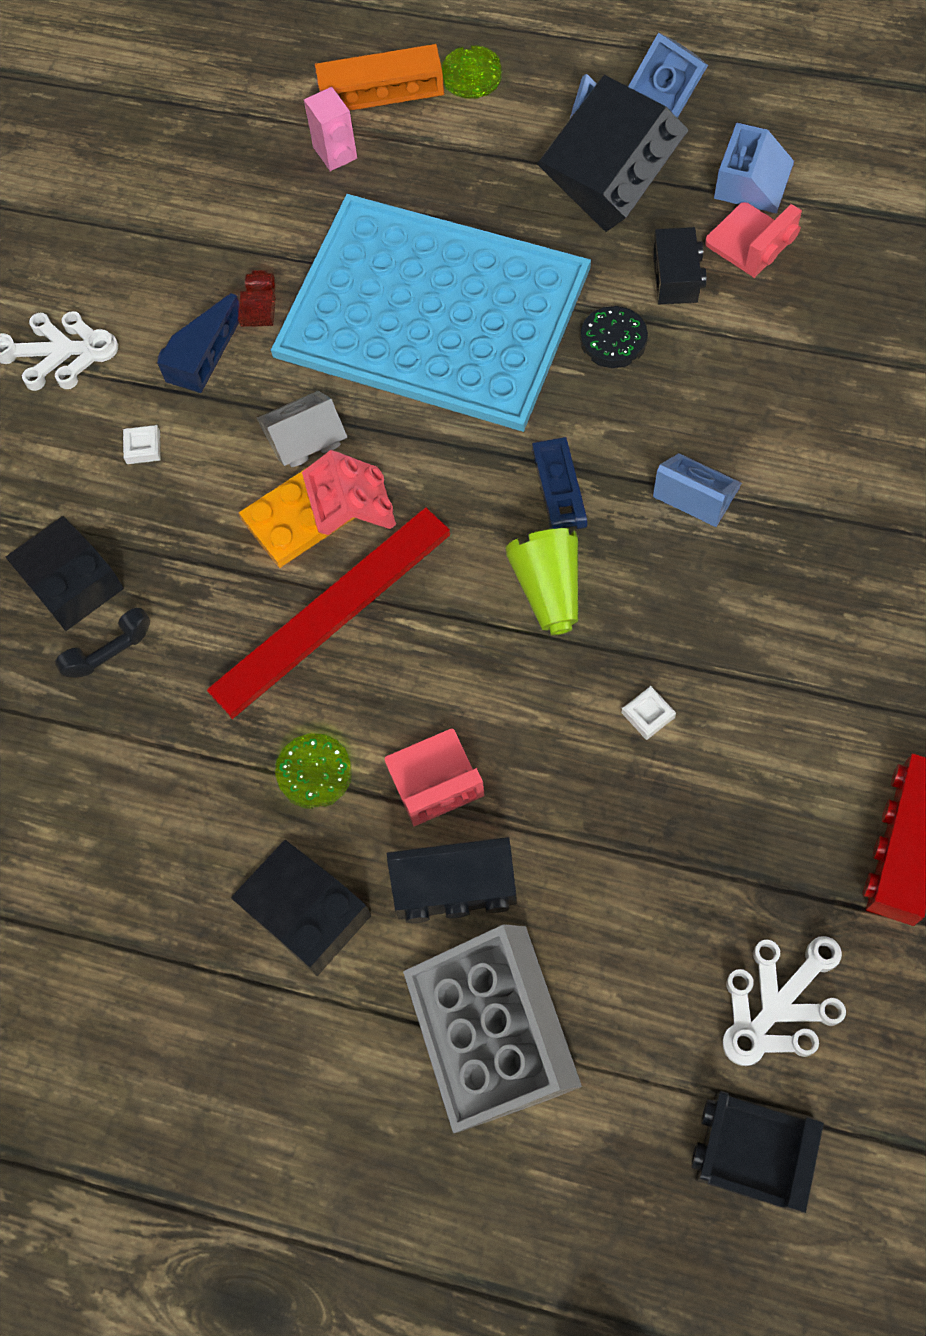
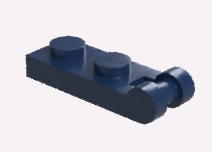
(559, 483)

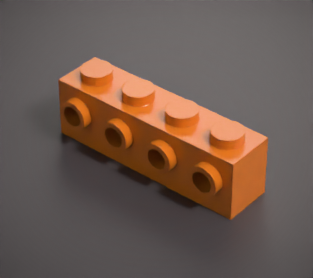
(384, 77)

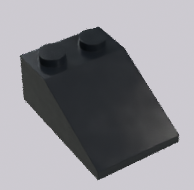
(65, 572)
(302, 906)

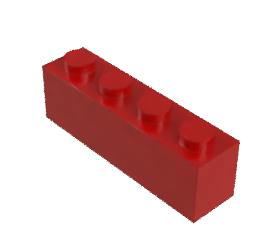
(900, 875)

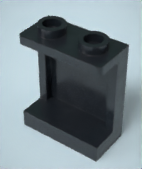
(757, 1152)

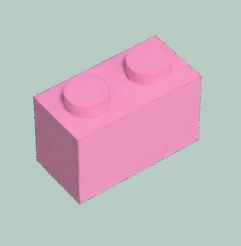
(330, 128)

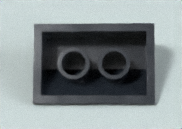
(452, 879)

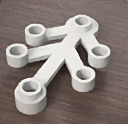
(96, 346)
(778, 1005)

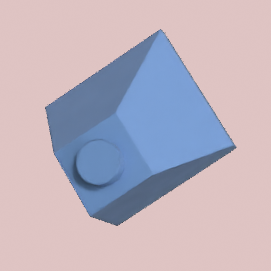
(668, 73)

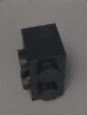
(678, 265)

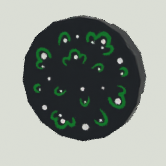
(614, 336)

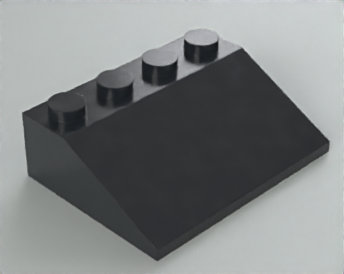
(612, 150)

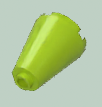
(549, 576)

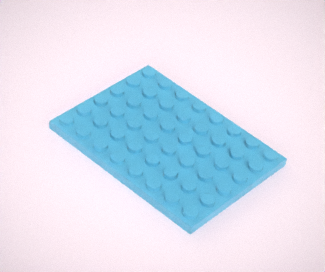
(433, 311)

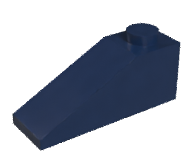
(199, 346)

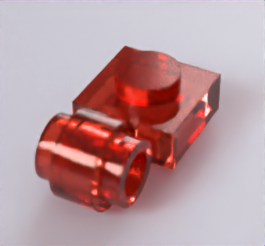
(258, 300)

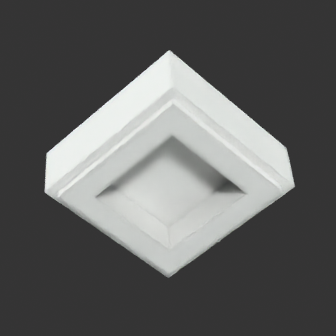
(141, 444)
(648, 712)

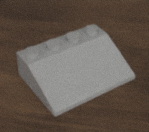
(491, 1028)

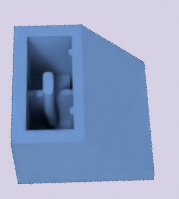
(753, 169)

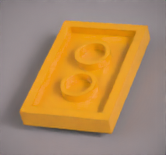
(284, 521)

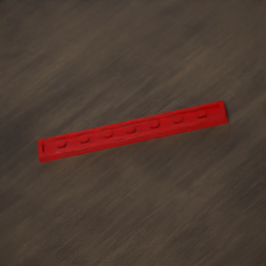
(328, 613)

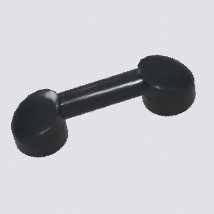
(74, 662)

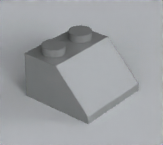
(303, 428)

